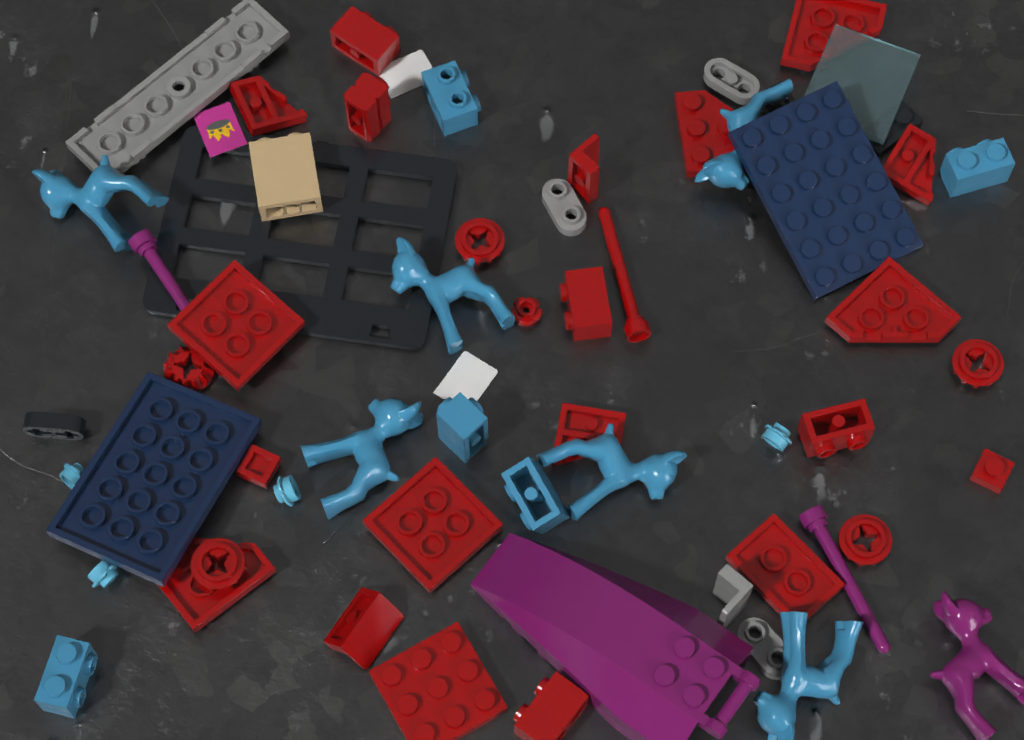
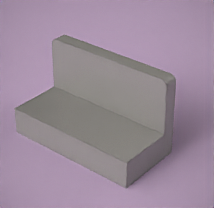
(733, 591)

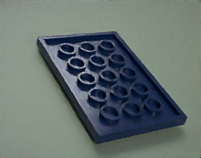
(825, 190)
(154, 478)

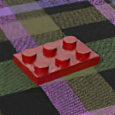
(784, 569)

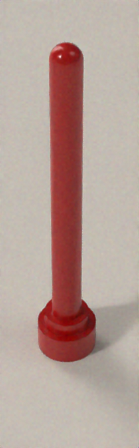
(636, 327)

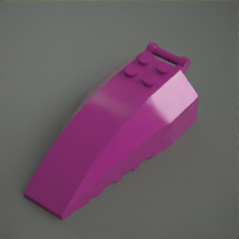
(631, 648)

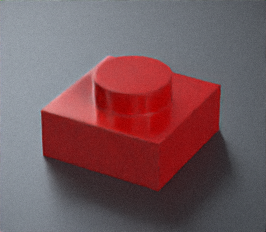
(259, 466)
(992, 471)

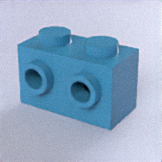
(450, 97)
(976, 166)
(462, 426)
(535, 496)
(66, 676)

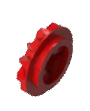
(476, 229)
(974, 350)
(197, 378)
(871, 528)
(218, 549)

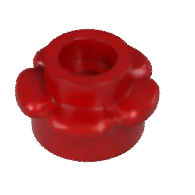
(529, 318)

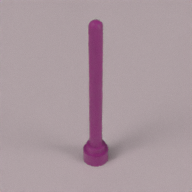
(145, 245)
(816, 522)

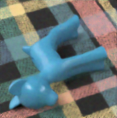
(727, 169)
(61, 192)
(440, 290)
(391, 419)
(618, 472)
(778, 711)

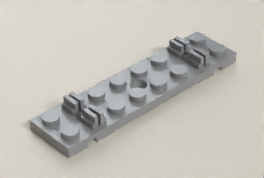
(205, 69)

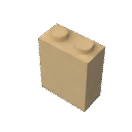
(285, 176)

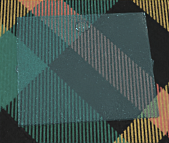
(870, 75)

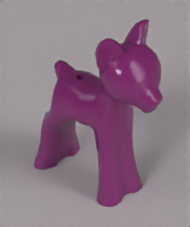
(964, 620)

